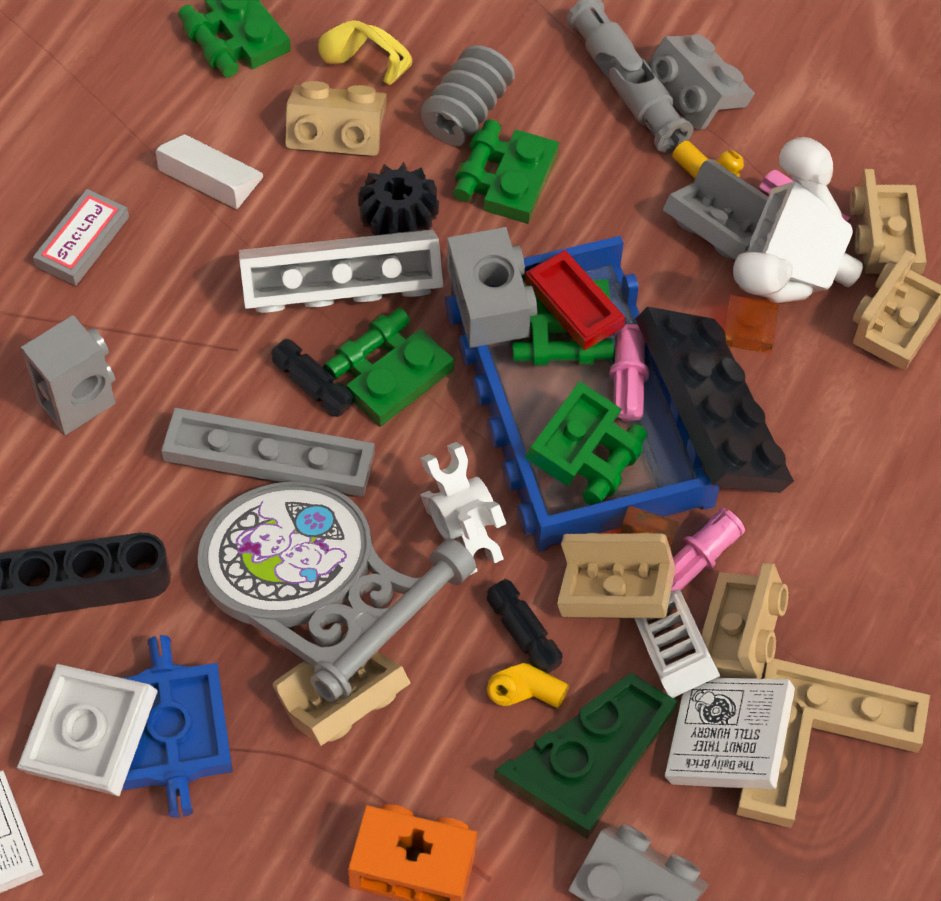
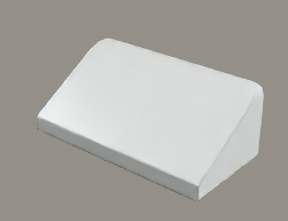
(207, 170)

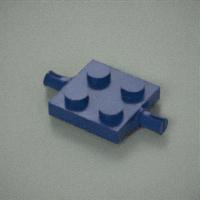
(183, 730)

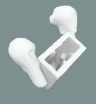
(800, 232)

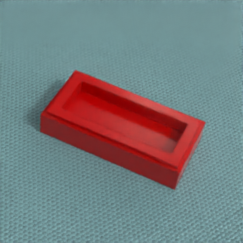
(575, 300)

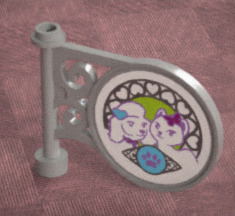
(296, 559)

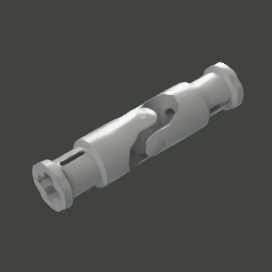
(626, 70)

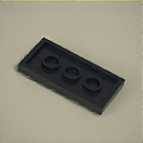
(714, 401)

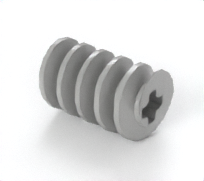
(467, 94)

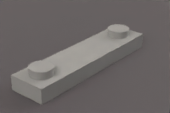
(268, 451)

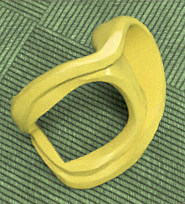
(346, 39)

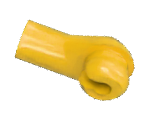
(691, 159)
(525, 682)

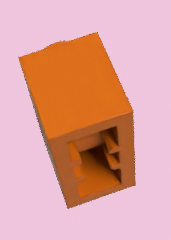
(390, 836)

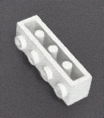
(341, 269)

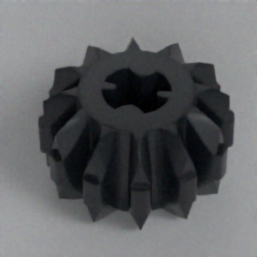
(398, 201)

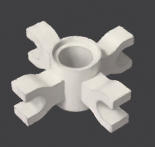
(462, 504)

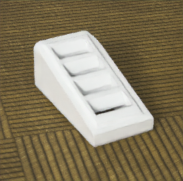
(685, 672)

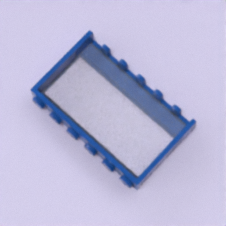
(526, 397)

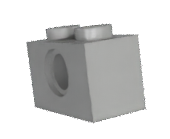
(490, 312)
(70, 373)

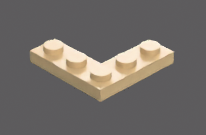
(838, 706)

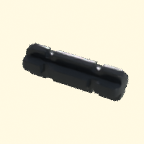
(312, 377)
(524, 626)

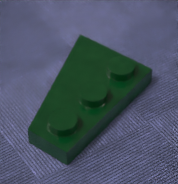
(592, 755)

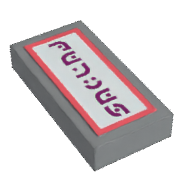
(81, 237)

